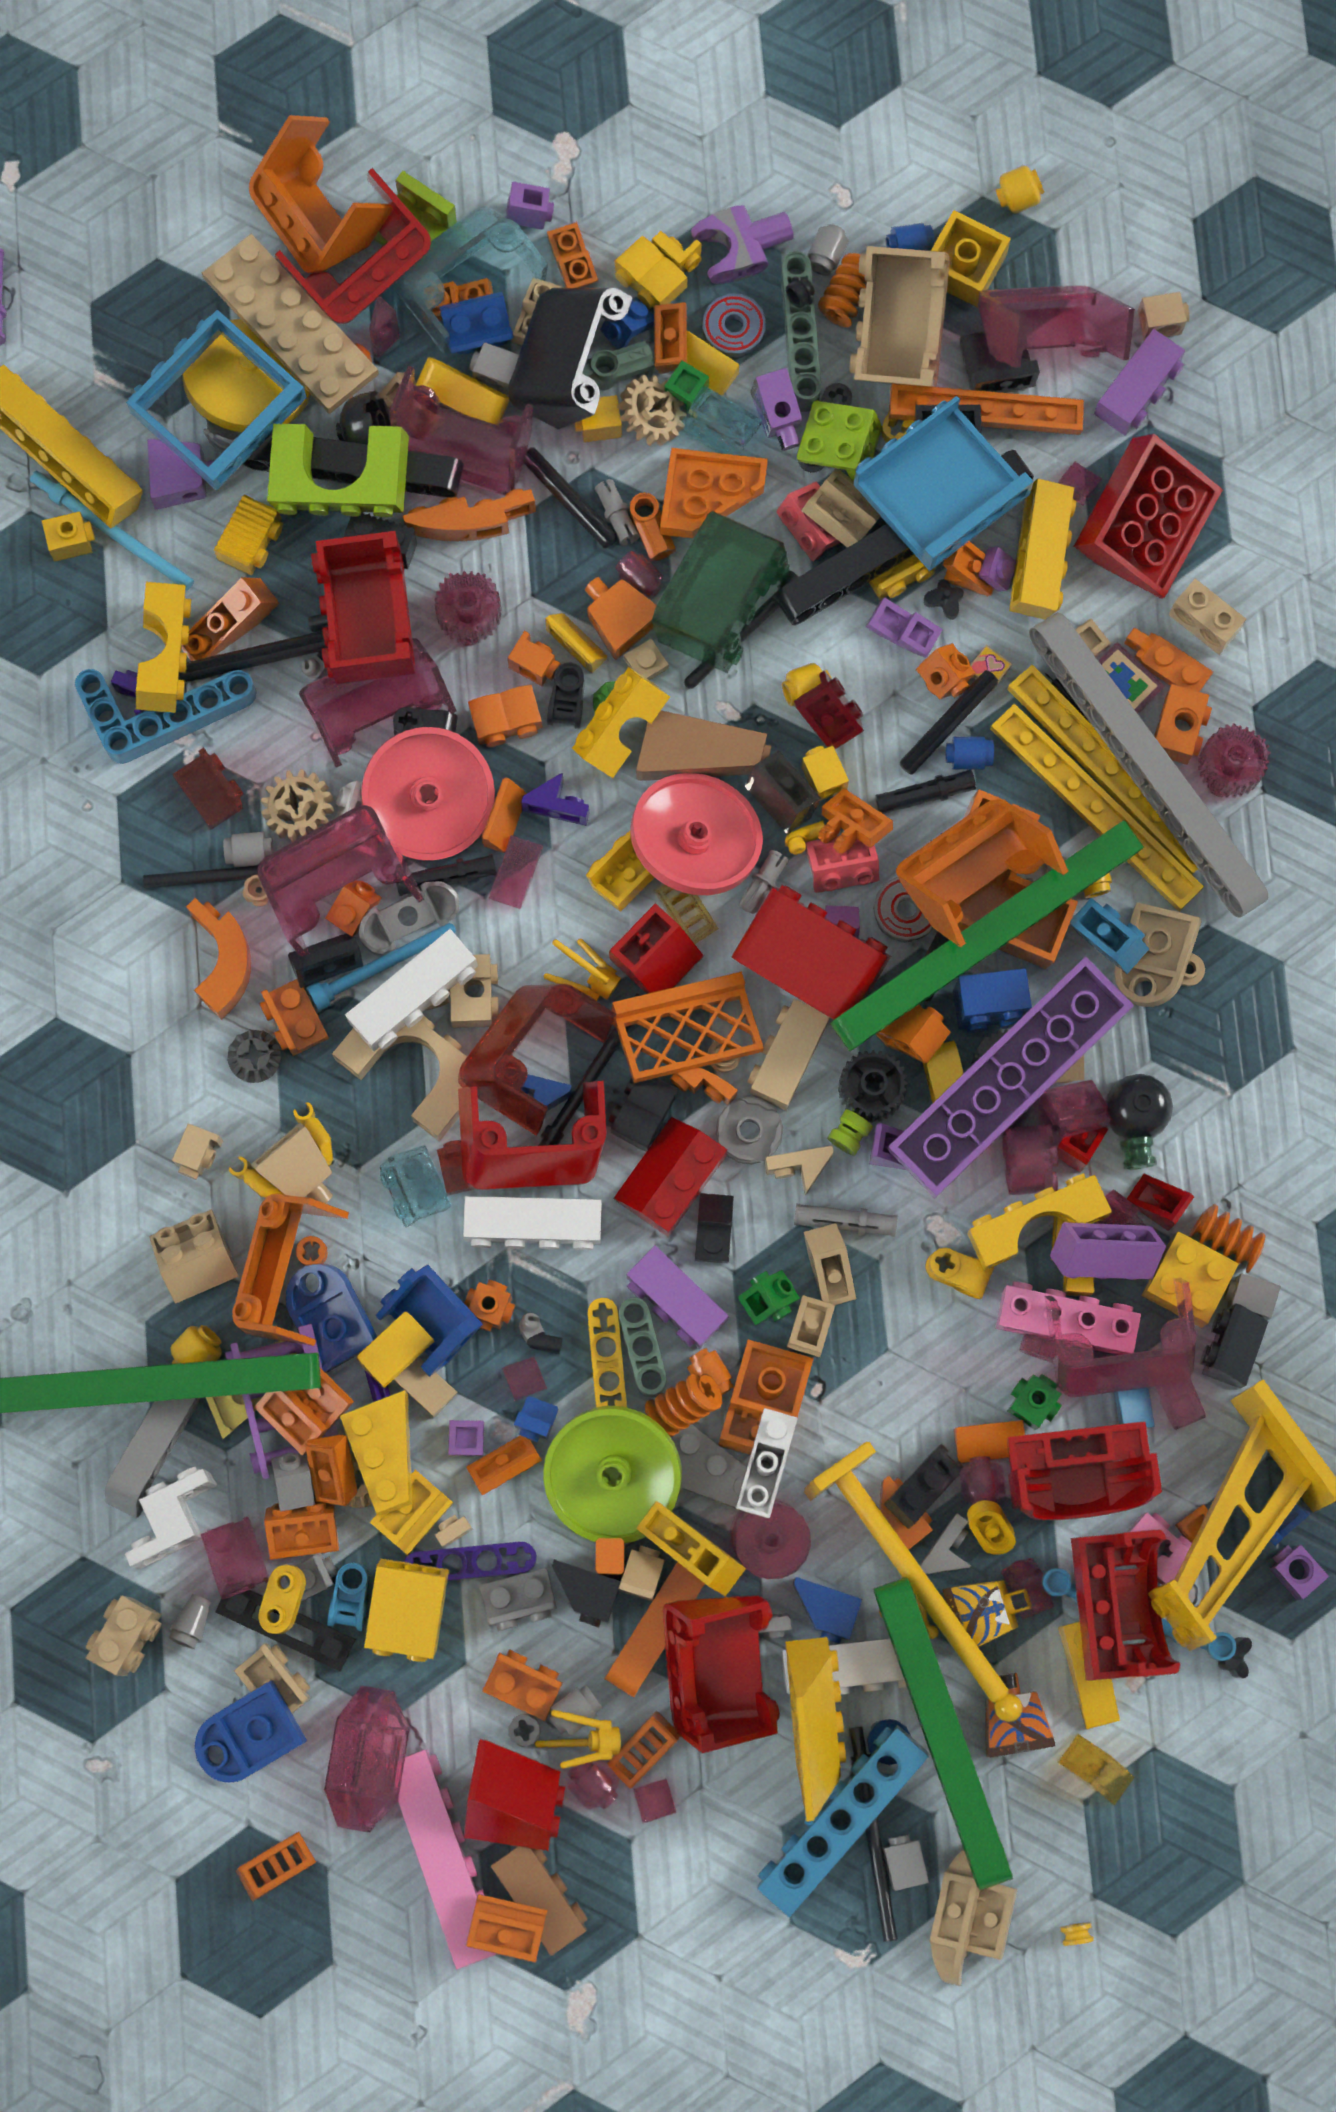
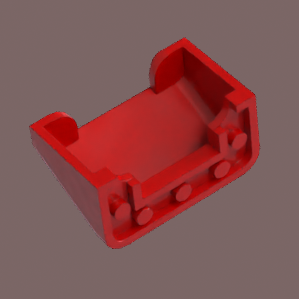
(718, 1671)

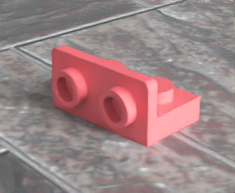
(808, 533)
(838, 871)

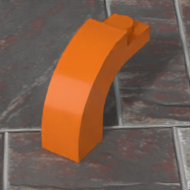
(232, 972)

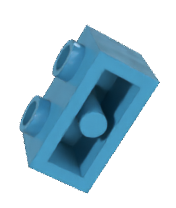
(1108, 935)

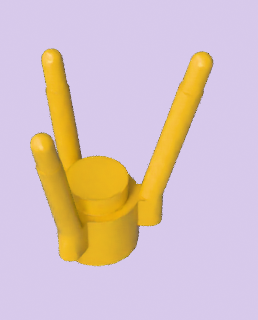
(602, 978)
(603, 1740)

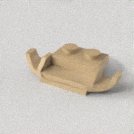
(968, 1920)

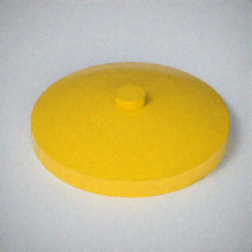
(231, 387)

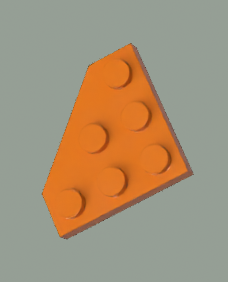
(707, 483)

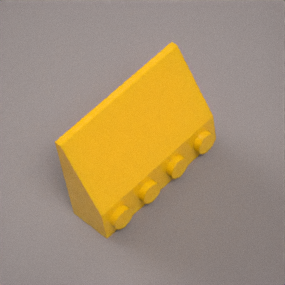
(815, 1720)

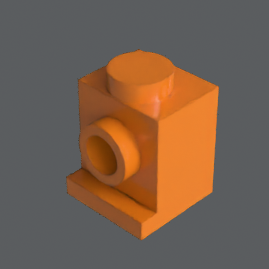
(533, 660)

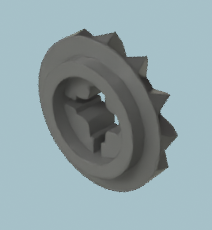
(266, 1065)

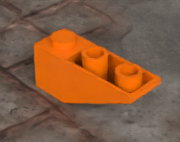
(230, 618)

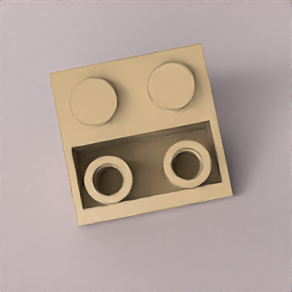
(193, 1256)

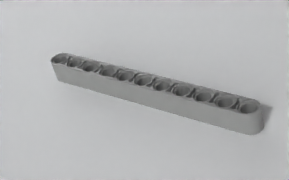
(1148, 765)

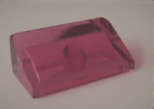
(383, 327)

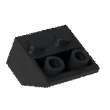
(1234, 1345)

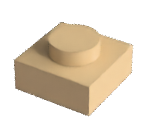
(646, 660)
(452, 1530)

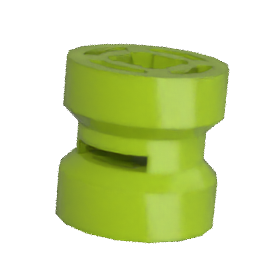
(850, 1132)

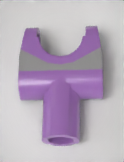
(743, 240)

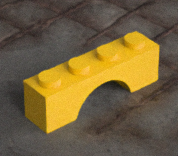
(158, 678)
(997, 1238)

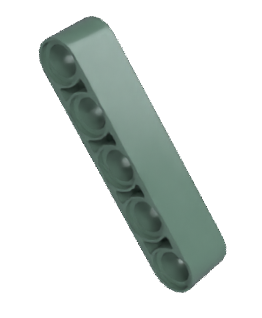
(801, 345)

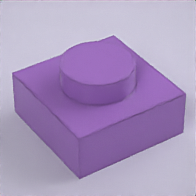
(997, 569)
(466, 1438)

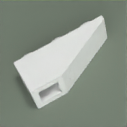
(766, 1463)

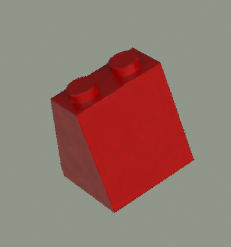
(512, 1799)

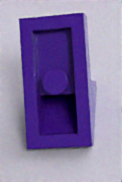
(547, 802)

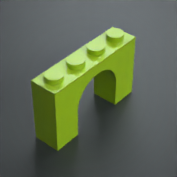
(377, 489)

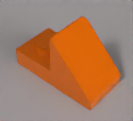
(964, 569)

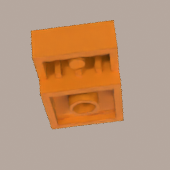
(767, 1380)

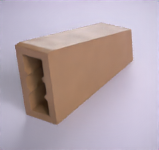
(698, 746)

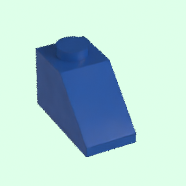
(828, 1609)

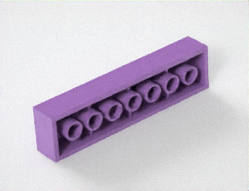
(1010, 1077)

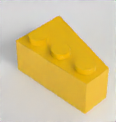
(382, 1450)

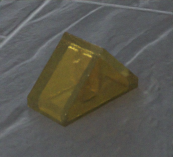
(1096, 1769)

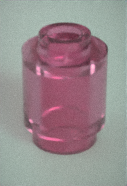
(640, 574)

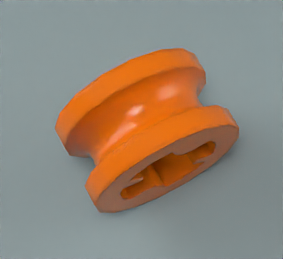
(301, 1252)

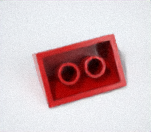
(671, 1175)

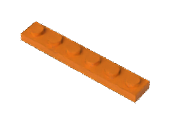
(997, 408)

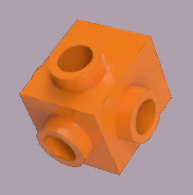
(946, 672)
(499, 1313)

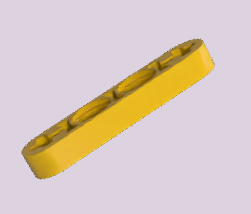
(606, 1364)

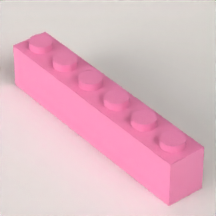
(440, 1853)

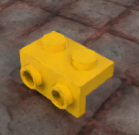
(619, 874)

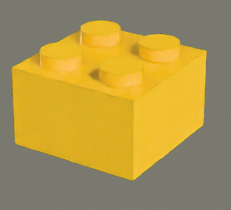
(973, 256)
(1200, 1266)

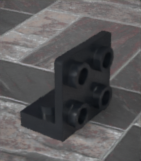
(993, 376)

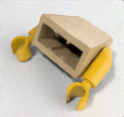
(294, 1163)

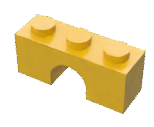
(630, 698)

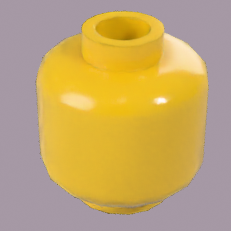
(1019, 189)
(801, 681)
(196, 1345)

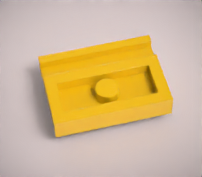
(412, 1523)

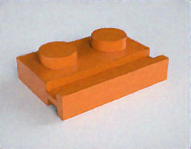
(506, 1928)

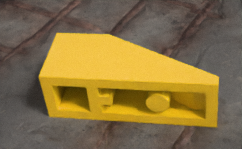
(691, 1549)
(1094, 1697)

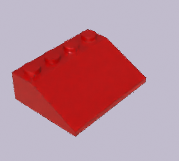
(1148, 515)

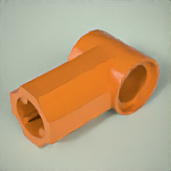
(648, 527)

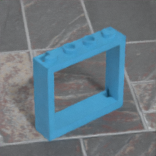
(254, 435)

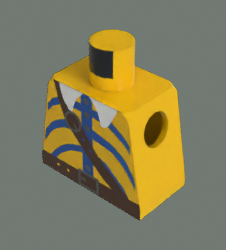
(986, 1608)

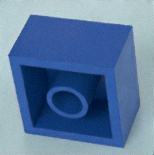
(991, 999)

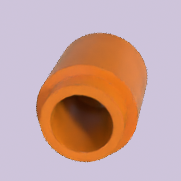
(712, 1365)

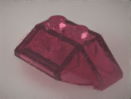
(366, 1759)

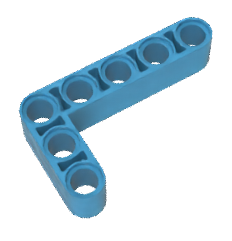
(167, 730)

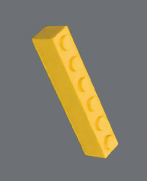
(65, 452)

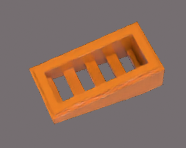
(610, 1557)
(664, 1728)
(249, 1883)

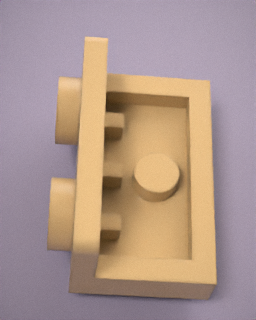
(269, 1665)

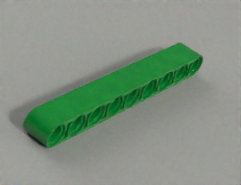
(943, 1734)

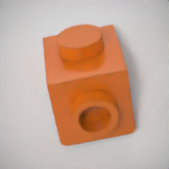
(352, 905)

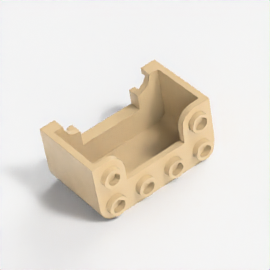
(901, 316)

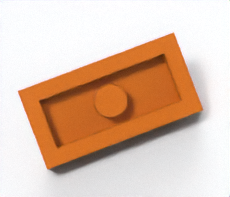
(503, 1464)

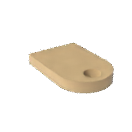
(1170, 945)

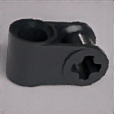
(567, 702)
(424, 718)

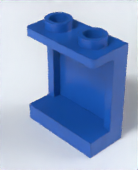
(436, 1310)

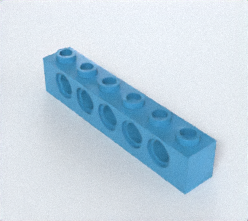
(790, 1893)

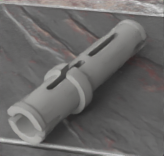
(848, 1220)

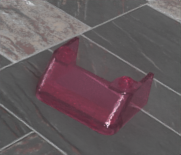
(1054, 319)
(489, 452)
(351, 707)
(325, 863)
(1082, 1375)

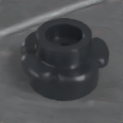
(800, 292)

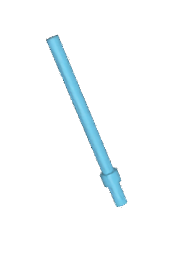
(62, 496)

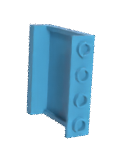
(940, 484)

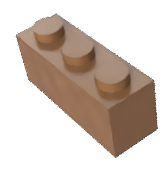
(532, 1885)

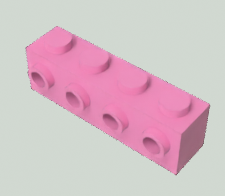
(1106, 1328)

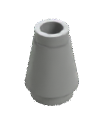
(190, 1623)

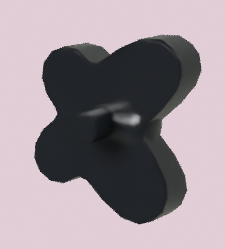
(945, 597)
(1236, 1664)

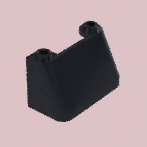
(557, 350)

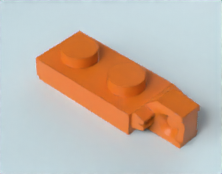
(1167, 661)

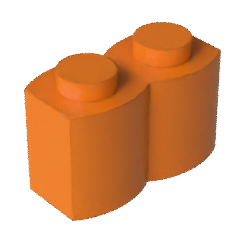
(505, 715)

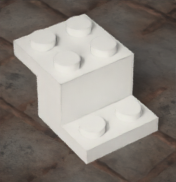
(170, 1517)

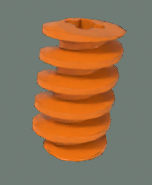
(843, 292)
(1229, 1236)
(685, 1403)

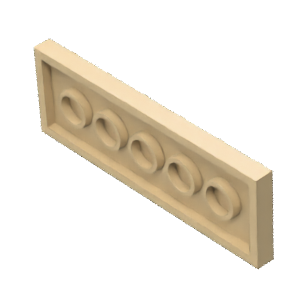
(290, 323)

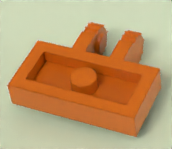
(856, 819)

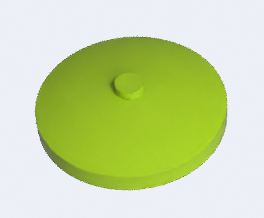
(610, 1472)

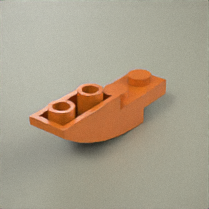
(457, 522)

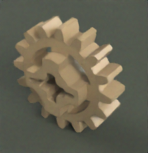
(661, 424)
(284, 802)

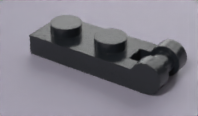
(923, 1487)

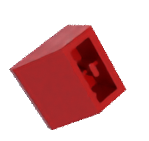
(655, 952)

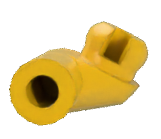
(796, 839)

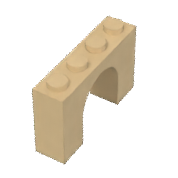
(441, 1105)

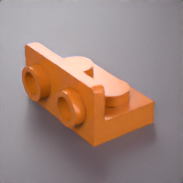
(294, 1016)
(301, 1530)
(522, 1685)

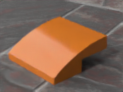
(305, 1413)

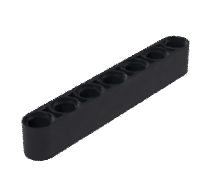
(346, 461)

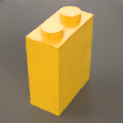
(406, 1609)

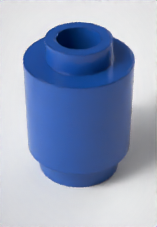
(911, 237)
(970, 753)

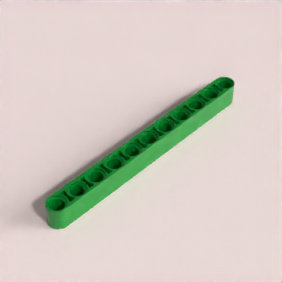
(986, 936)
(160, 1382)

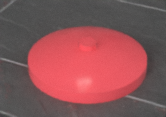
(429, 792)
(696, 834)

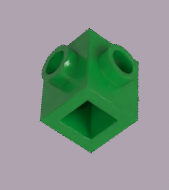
(769, 1297)
(1026, 1409)

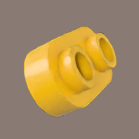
(991, 1527)
(283, 1600)

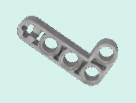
(147, 1453)

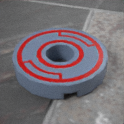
(734, 308)

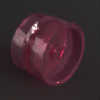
(782, 1555)

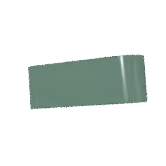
(642, 1330)

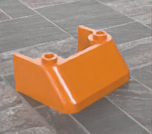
(297, 208)
(972, 856)
(268, 1264)

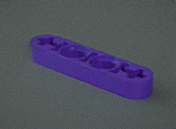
(469, 1559)

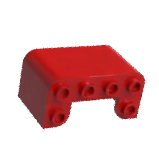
(364, 608)
(810, 954)

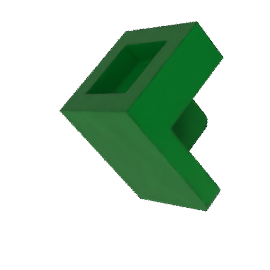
(687, 384)

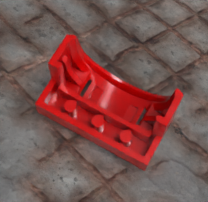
(1117, 1606)

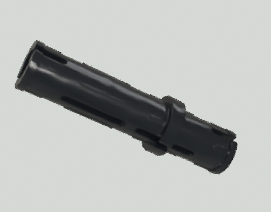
(932, 790)
(453, 873)

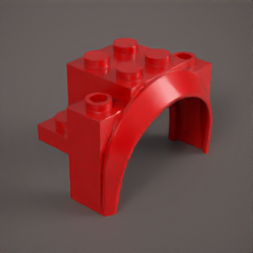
(1079, 1472)

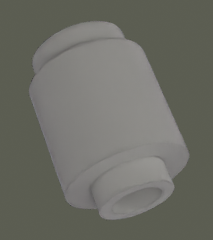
(827, 249)
(247, 849)
(577, 1702)

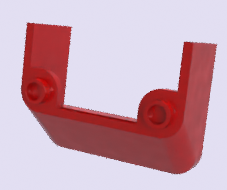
(404, 248)
(493, 1165)

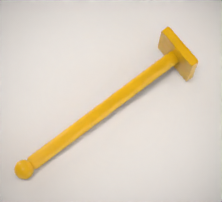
(1007, 1706)

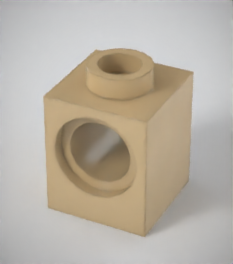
(1163, 313)

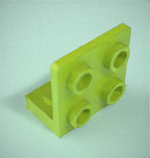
(427, 206)
(839, 436)

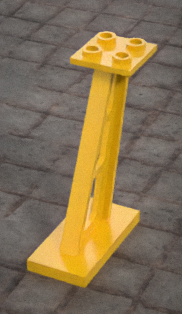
(1304, 1477)

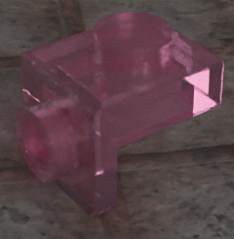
(1028, 1576)

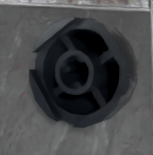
(359, 414)
(1139, 1106)

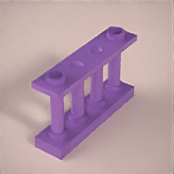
(259, 1459)

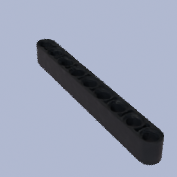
(853, 567)

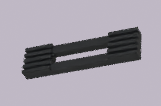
(330, 1647)

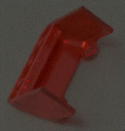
(499, 1073)

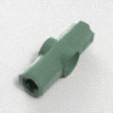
(623, 363)

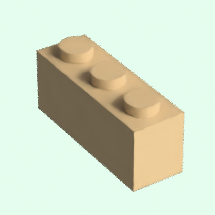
(788, 1054)

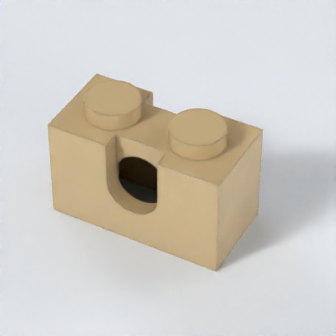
(476, 1011)

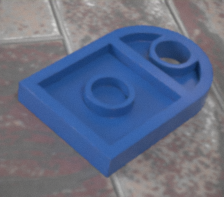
(334, 1312)
(249, 1733)

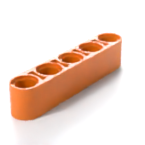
(648, 1638)

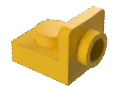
(673, 250)

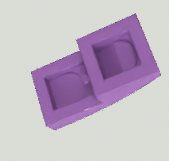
(904, 629)

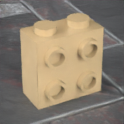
(123, 1636)

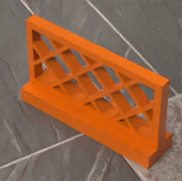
(681, 1000)

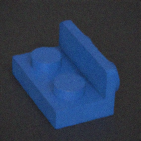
(476, 323)

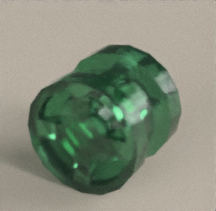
(1138, 1153)

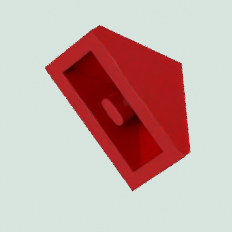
(1079, 1148)
(1160, 1200)

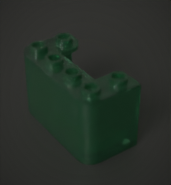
(718, 590)

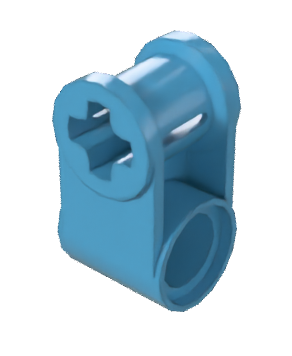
(349, 1599)

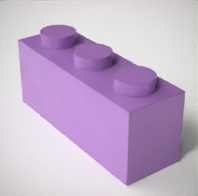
(1140, 383)
(1107, 1251)
(676, 1298)

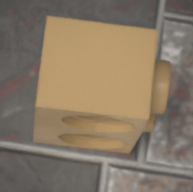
(1207, 616)

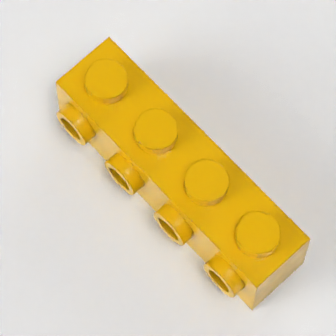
(1042, 549)

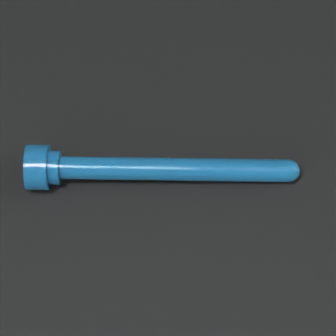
(324, 993)

